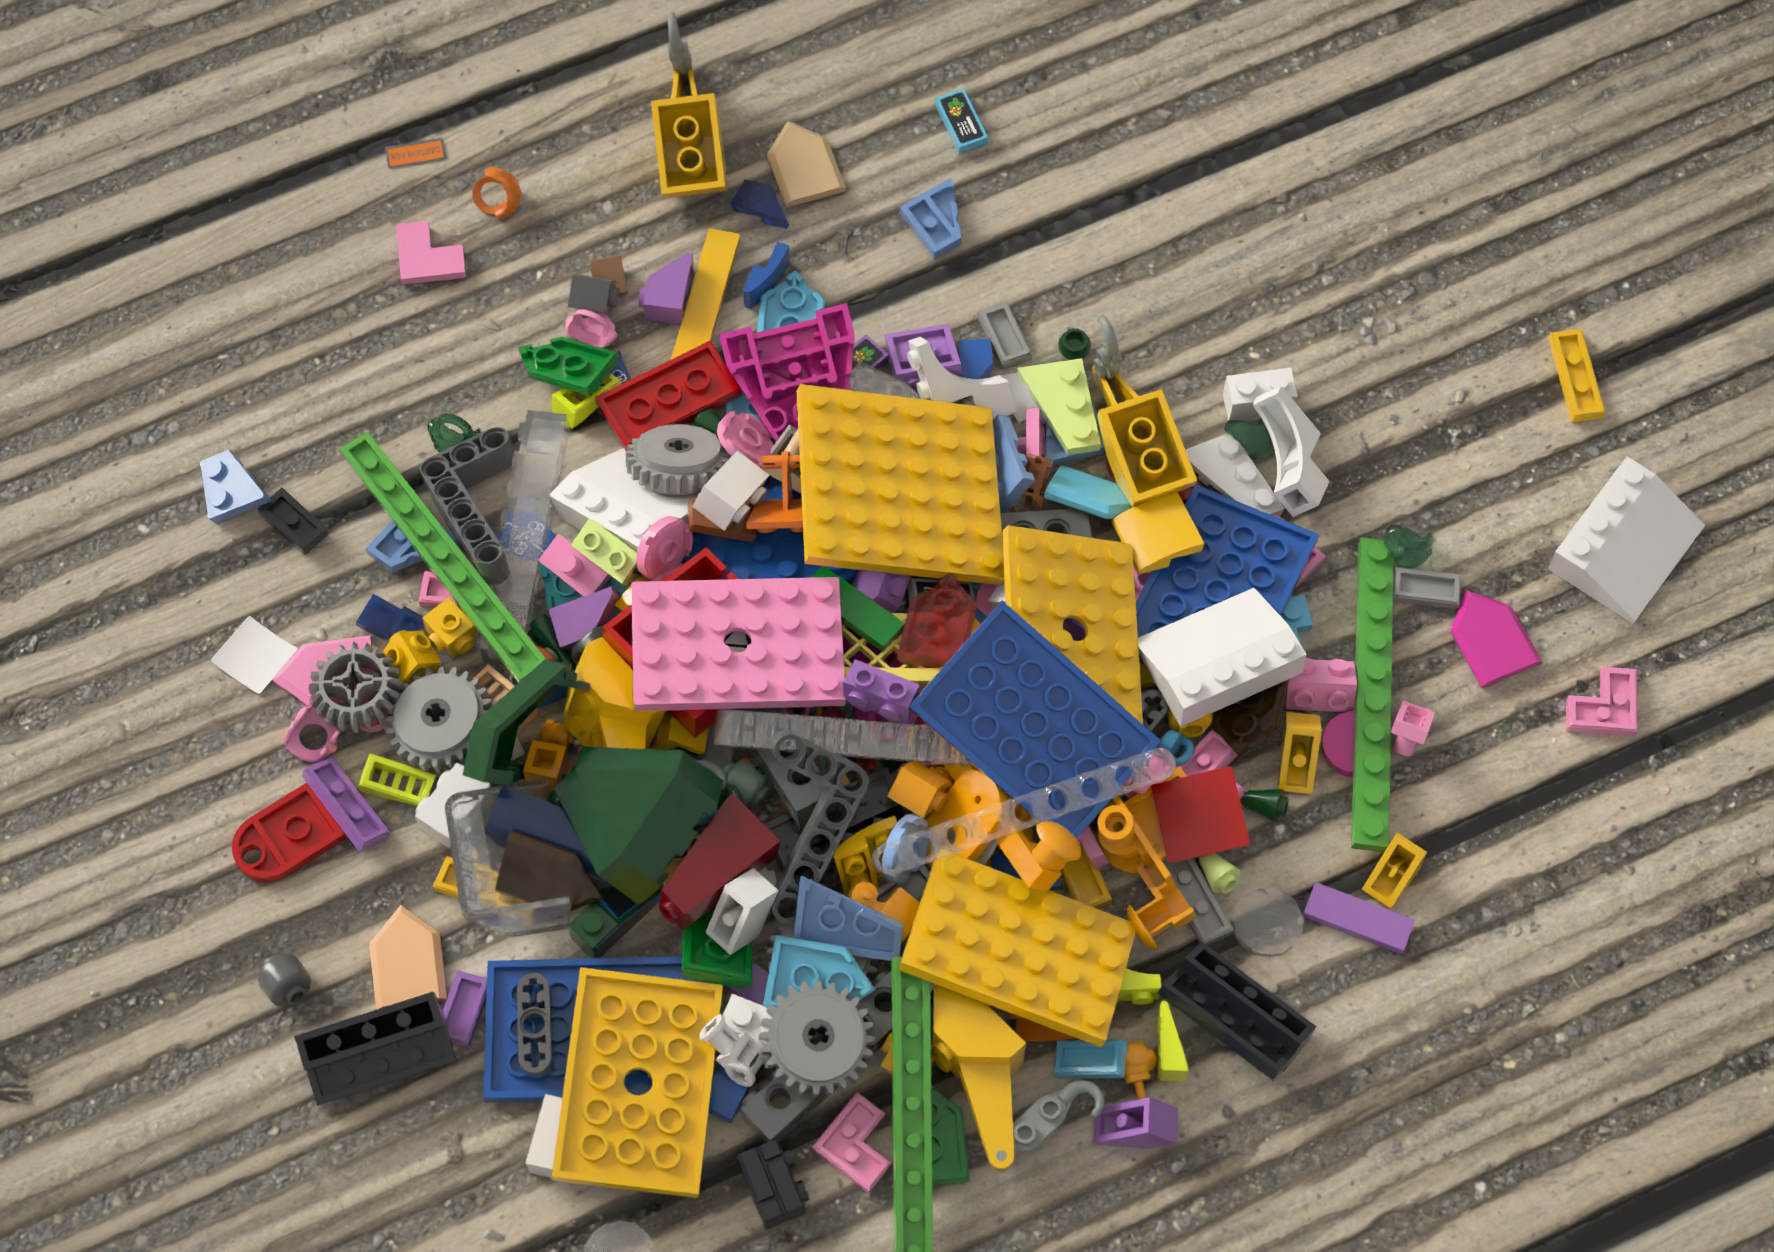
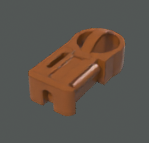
(1039, 468)

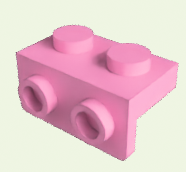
(1323, 687)

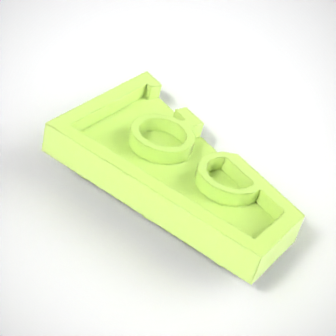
(1065, 401)

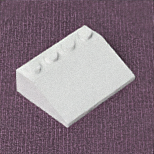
(614, 500)
(1627, 541)
(1221, 655)

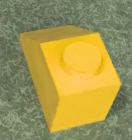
(1299, 752)

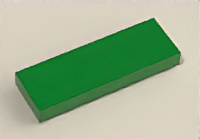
(864, 614)

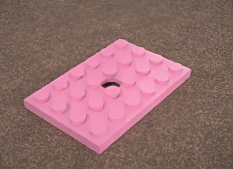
(687, 666)

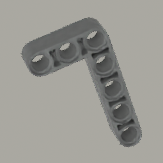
(446, 480)
(818, 822)

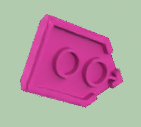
(1492, 639)

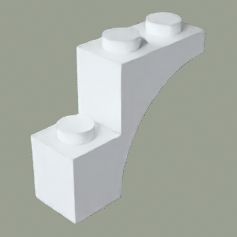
(943, 386)
(1294, 436)

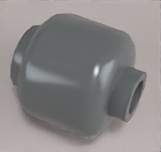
(284, 980)

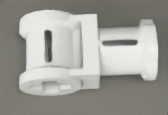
(737, 1052)

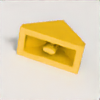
(1395, 870)

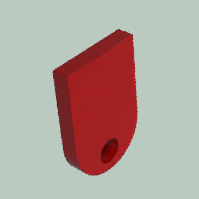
(287, 835)

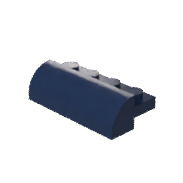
(537, 819)

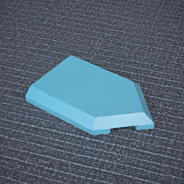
(788, 303)
(1086, 493)
(810, 961)

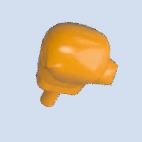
(1138, 1064)

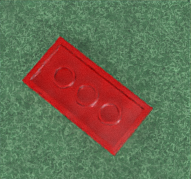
(669, 393)

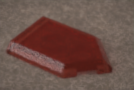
(937, 624)

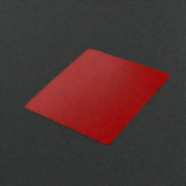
(1200, 814)

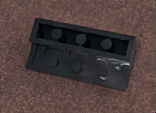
(871, 809)
(1237, 1010)
(376, 1048)

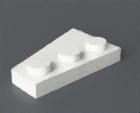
(1233, 473)

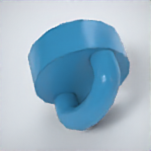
(1174, 742)

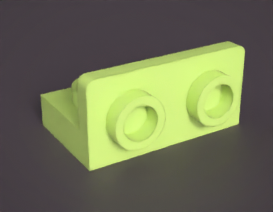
(607, 552)

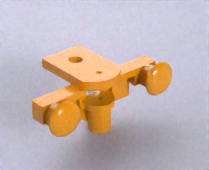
(1135, 846)
(1035, 862)

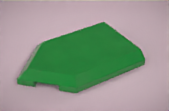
(569, 364)
(709, 962)
(948, 1141)

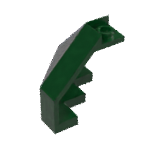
(497, 728)
(636, 811)

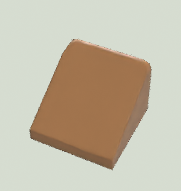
(610, 268)

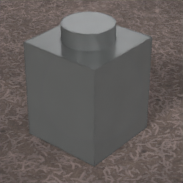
(593, 293)

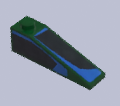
(609, 920)

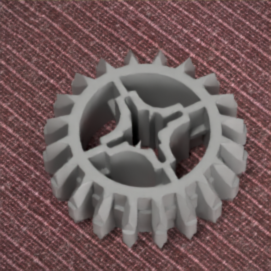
(328, 684)

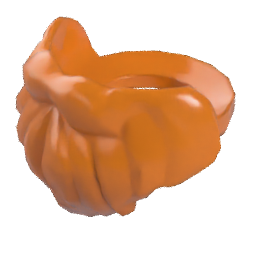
(511, 187)

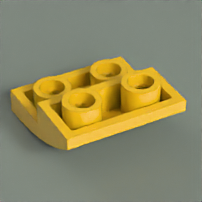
(1158, 532)
(855, 854)

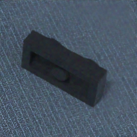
(293, 521)

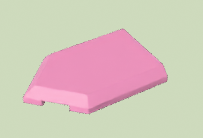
(296, 672)

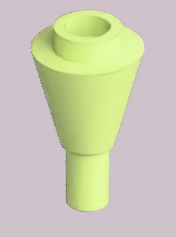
(1219, 873)

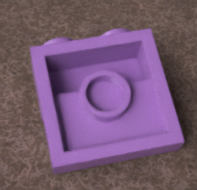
(940, 342)
(880, 692)

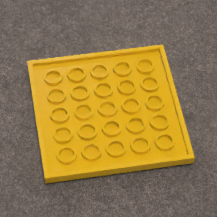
(899, 485)

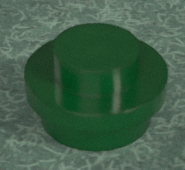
(1074, 344)

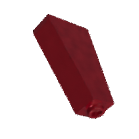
(723, 852)

